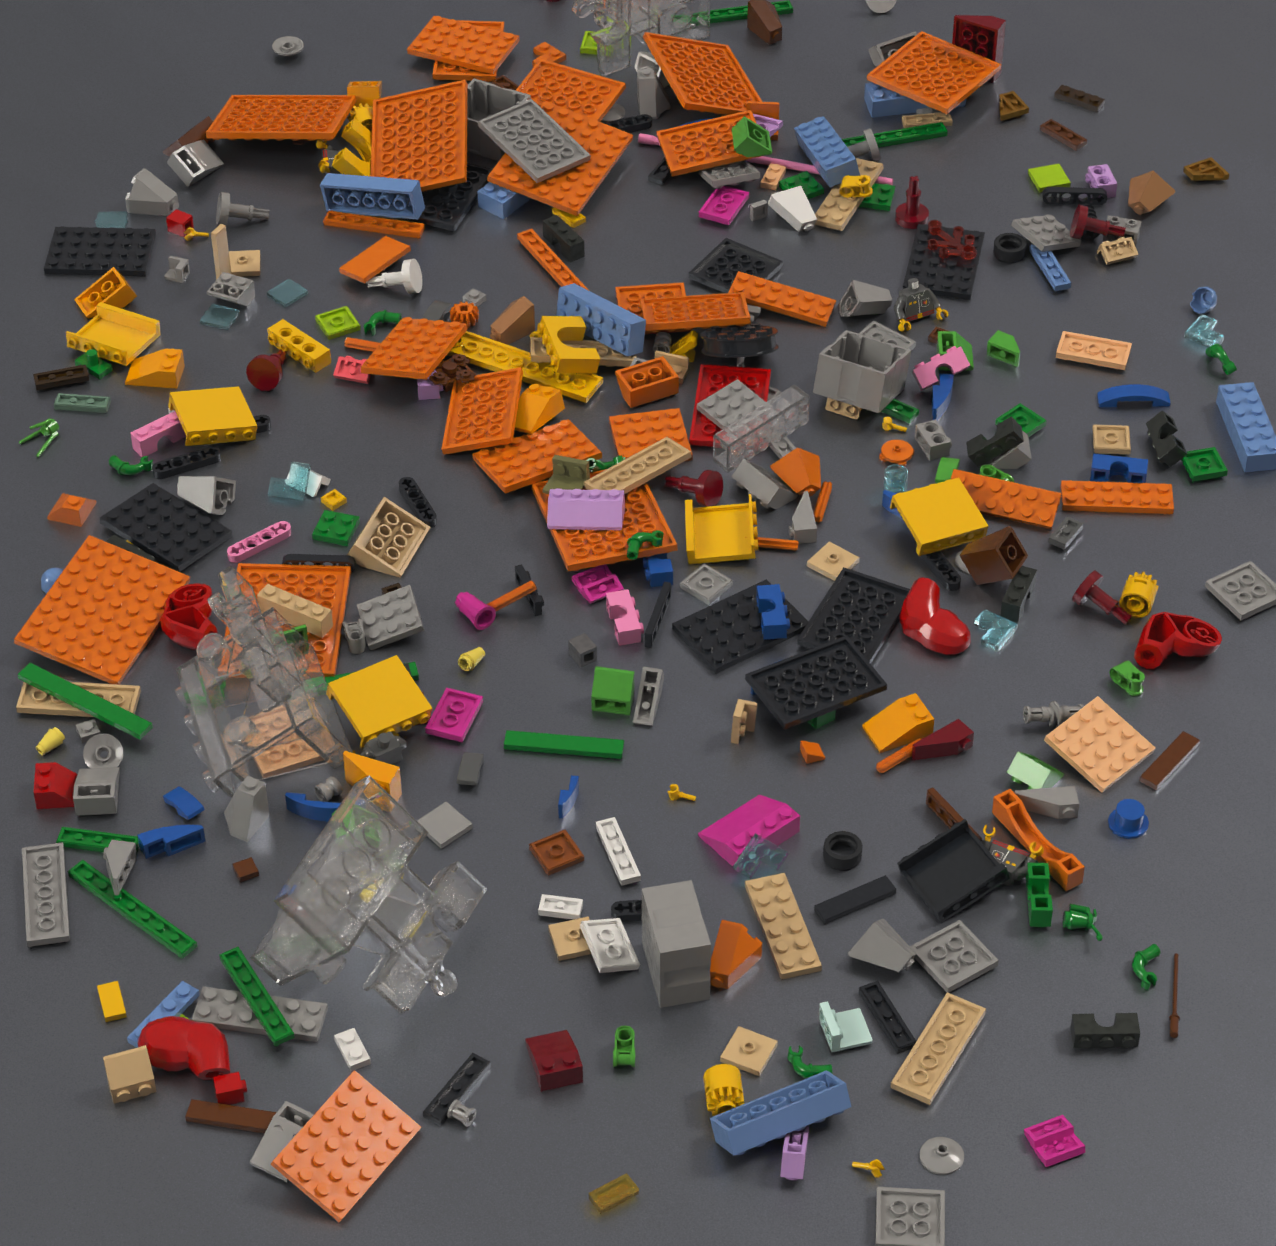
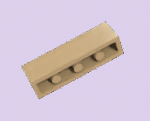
(296, 610)

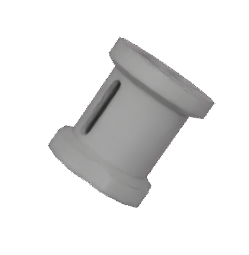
(461, 1113)

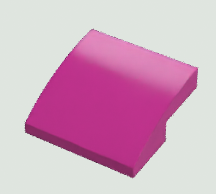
(596, 582)
(1054, 1140)

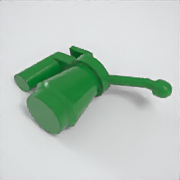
(1080, 917)

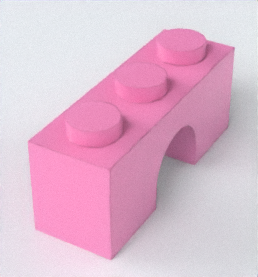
(954, 360)
(147, 437)
(626, 619)

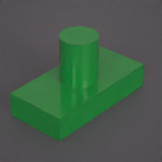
(94, 365)

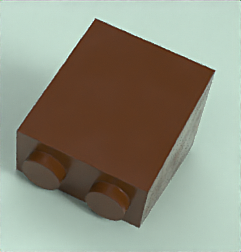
(994, 556)

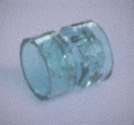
(895, 478)

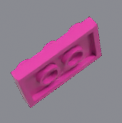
(724, 205)
(454, 715)

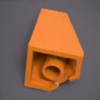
(799, 471)
(733, 954)

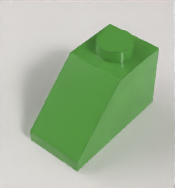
(1004, 348)

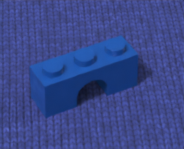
(1107, 465)
(658, 569)
(774, 613)

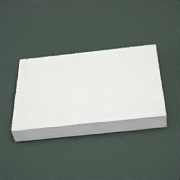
(609, 945)

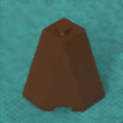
(764, 21)

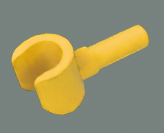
(192, 233)
(888, 425)
(675, 794)
(874, 1166)

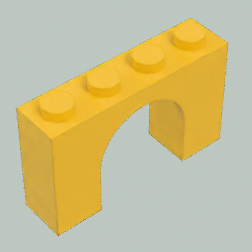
(361, 140)
(563, 357)

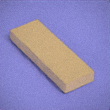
(924, 119)

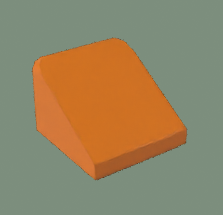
(811, 752)

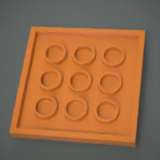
(629, 297)
(643, 429)

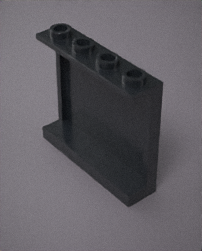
(952, 871)

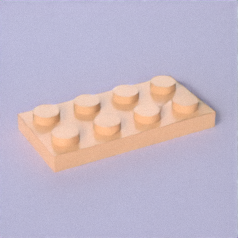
(1093, 350)

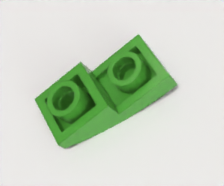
(946, 468)

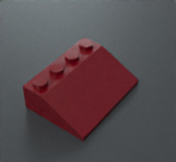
(981, 36)

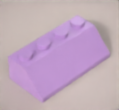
(586, 509)

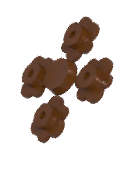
(451, 367)

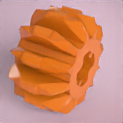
(465, 313)

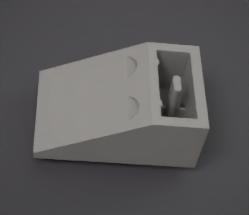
(194, 162)
(96, 791)
(280, 1132)

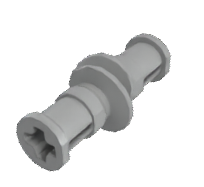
(1050, 713)

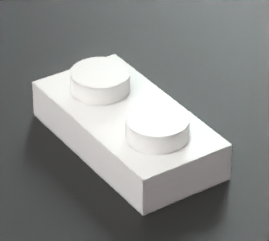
(560, 907)
(352, 1049)

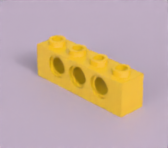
(299, 345)

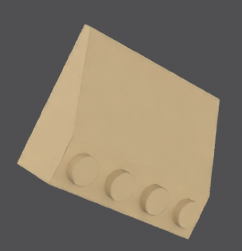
(388, 539)

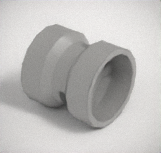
(662, 342)
(327, 790)

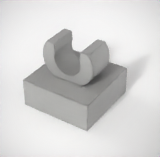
(754, 312)

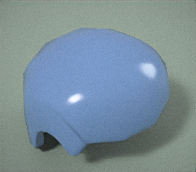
(1203, 300)
(49, 578)

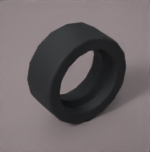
(1009, 255)
(838, 861)

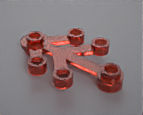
(966, 252)

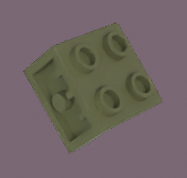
(567, 474)

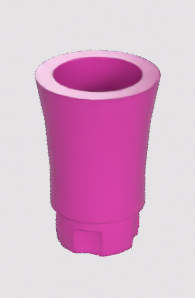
(475, 610)

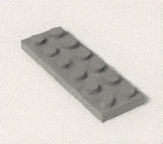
(45, 894)
(231, 1012)

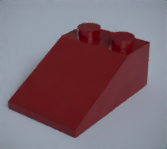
(555, 1060)

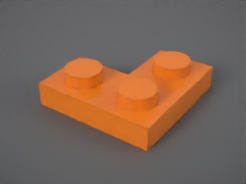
(549, 53)

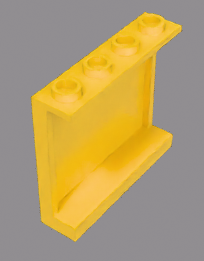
(115, 334)
(213, 415)
(940, 516)
(720, 532)
(380, 699)

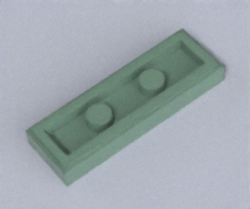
(83, 403)

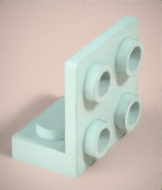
(844, 1028)

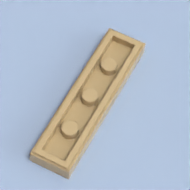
(220, 250)

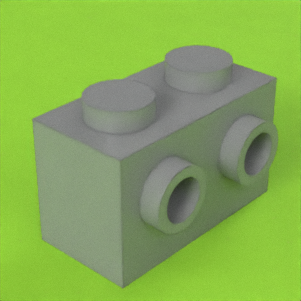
(1132, 228)

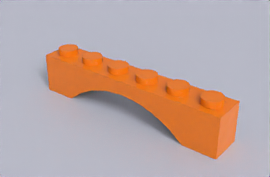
(1013, 815)

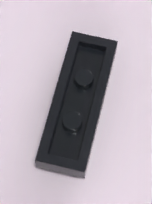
(534, 600)

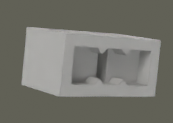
(933, 439)

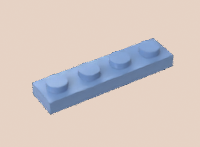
(1051, 269)
(172, 1005)

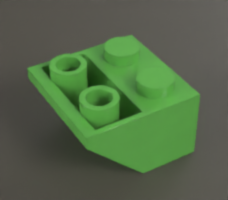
(948, 339)
(613, 690)

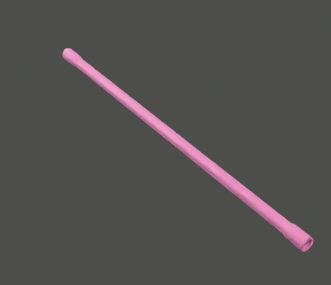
(652, 140)

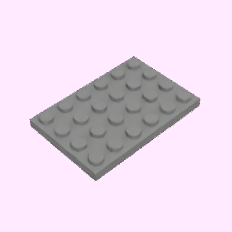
(534, 140)

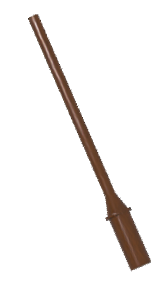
(1174, 1018)

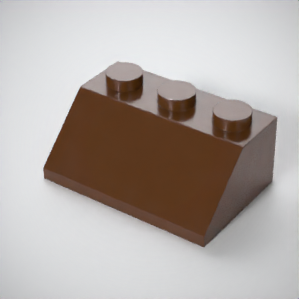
(195, 134)

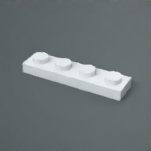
(618, 851)

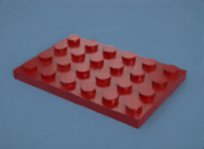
(711, 380)

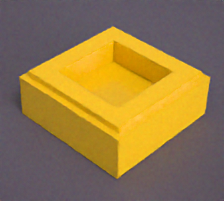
(333, 499)

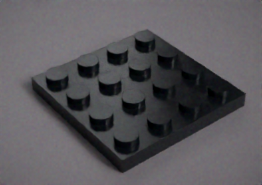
(728, 258)

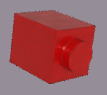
(179, 222)
(230, 1088)

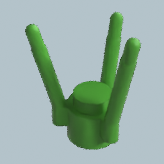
(48, 428)

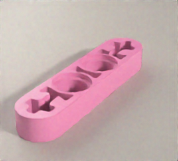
(240, 551)

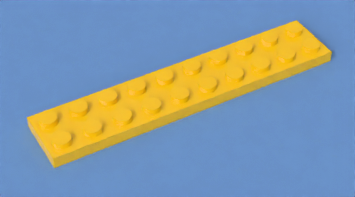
(500, 357)

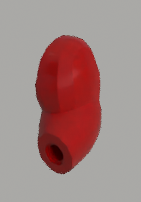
(187, 615)
(929, 624)
(1177, 634)
(183, 1043)

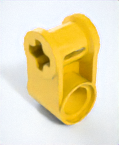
(855, 186)

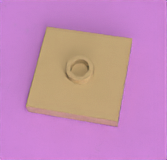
(245, 263)
(1111, 439)
(831, 560)
(569, 939)
(749, 1051)

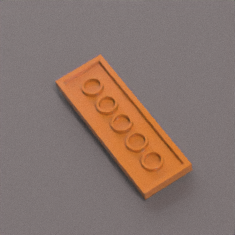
(784, 299)
(1117, 497)
(1011, 499)

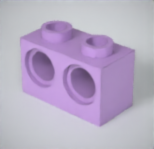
(1102, 177)

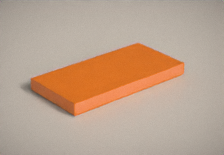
(374, 259)

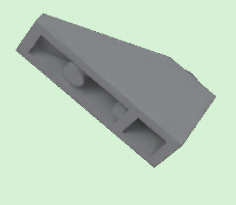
(803, 522)
(648, 696)
(1051, 802)
(119, 861)

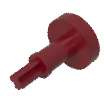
(912, 212)
(1082, 222)
(266, 371)
(707, 487)
(1090, 590)

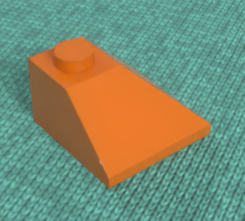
(71, 509)

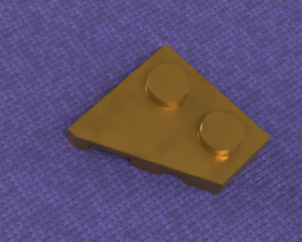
(1011, 106)
(1206, 170)

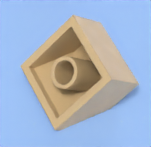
(129, 1074)

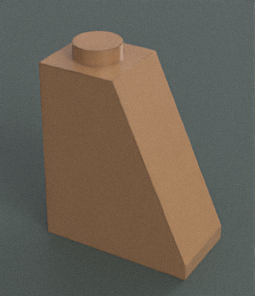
(1148, 192)
(514, 322)

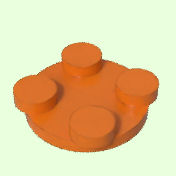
(896, 452)

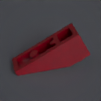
(944, 742)

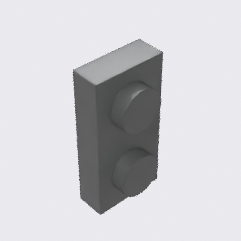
(1065, 533)

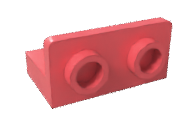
(350, 369)

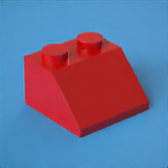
(53, 786)

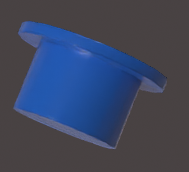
(1128, 819)

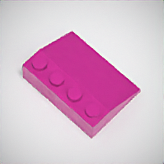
(761, 816)

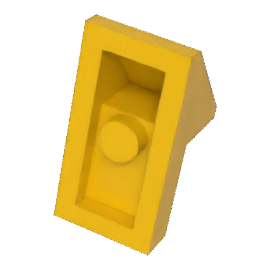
(685, 346)

